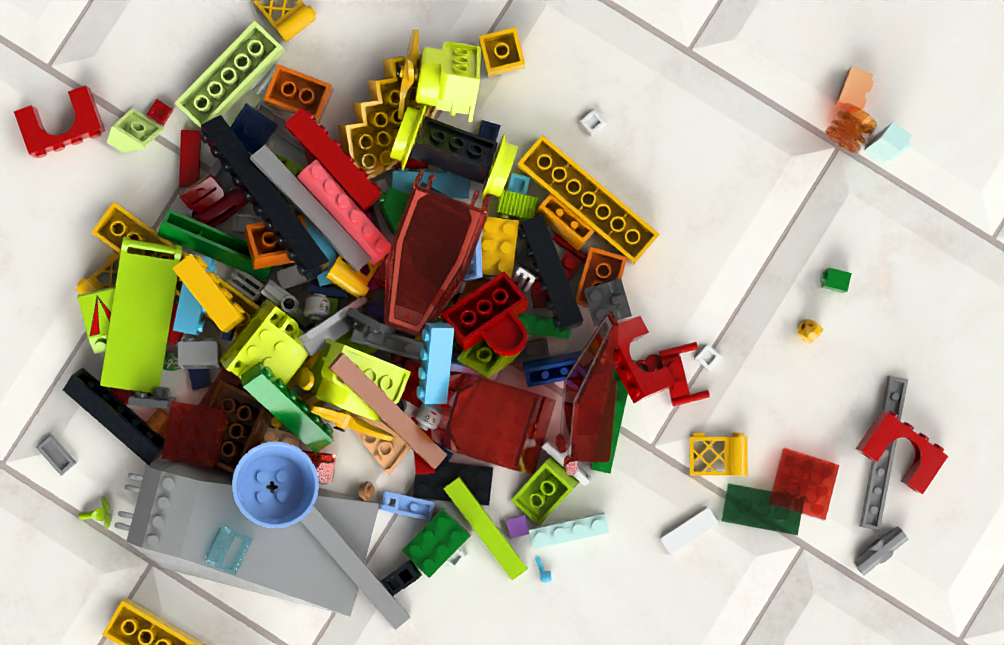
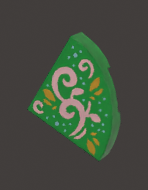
(171, 362)

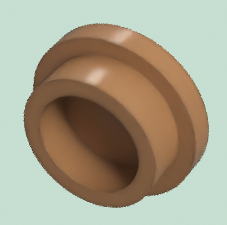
(366, 491)

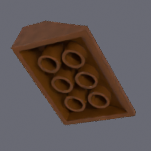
(244, 423)

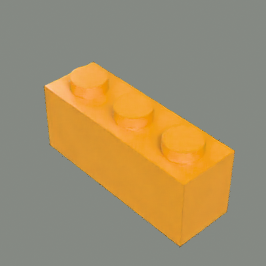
(565, 222)

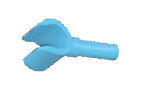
(545, 576)

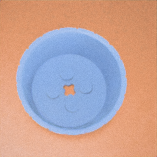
(288, 470)

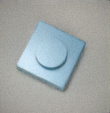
(518, 184)

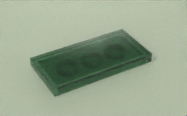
(751, 508)

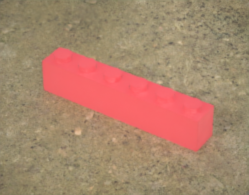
(344, 210)

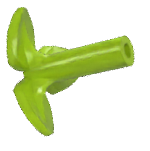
(99, 513)

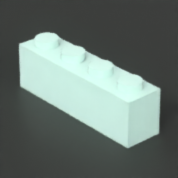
(889, 143)
(568, 530)

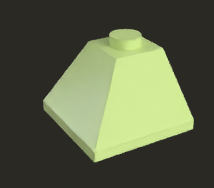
(133, 132)

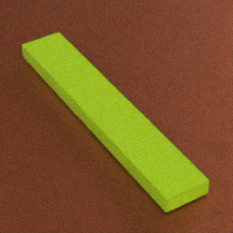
(485, 528)

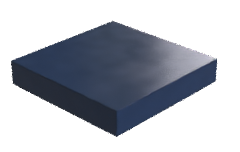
(253, 128)

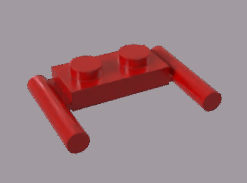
(571, 260)
(680, 392)

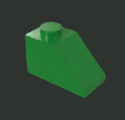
(392, 207)

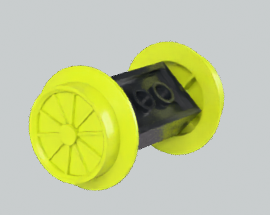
(454, 151)

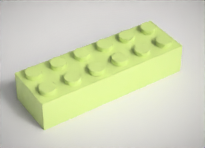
(230, 75)

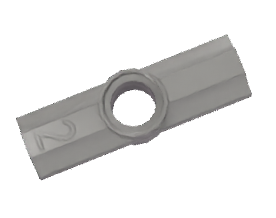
(278, 295)
(880, 550)

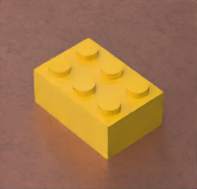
(498, 246)

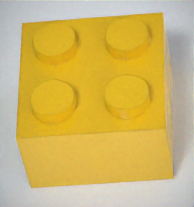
(501, 52)

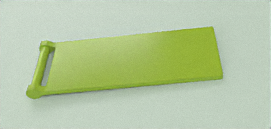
(140, 318)

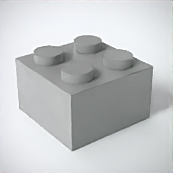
(199, 354)

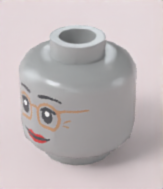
(316, 308)
(429, 416)

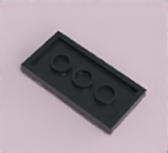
(476, 478)

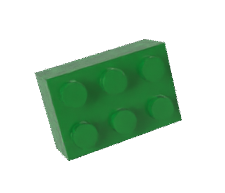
(436, 543)

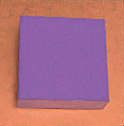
(517, 526)

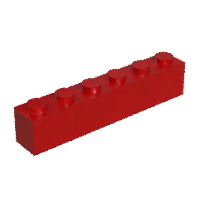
(329, 154)

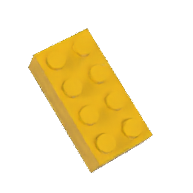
(208, 292)

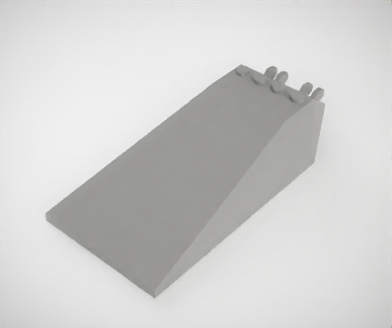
(188, 502)

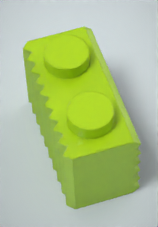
(516, 206)

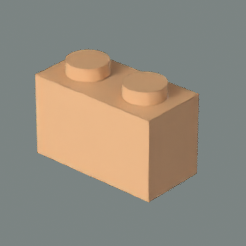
(855, 88)

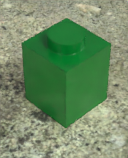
(835, 280)

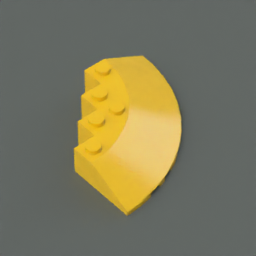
(377, 122)

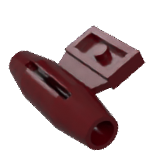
(210, 203)

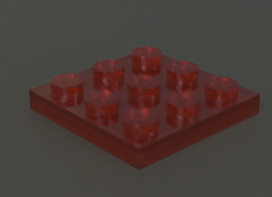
(194, 434)
(803, 484)

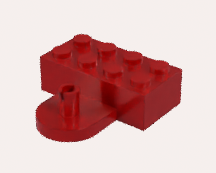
(490, 315)

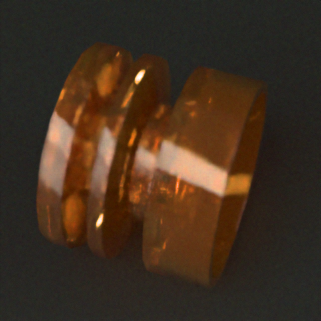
(851, 128)

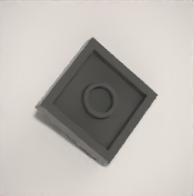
(607, 298)
(363, 319)
(159, 400)

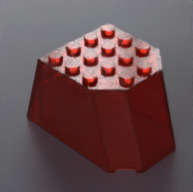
(494, 422)

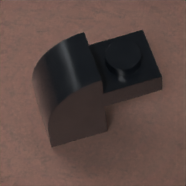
(401, 577)

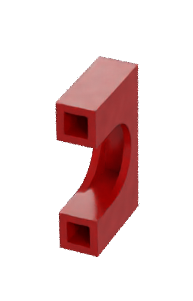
(86, 124)
(636, 381)
(927, 457)

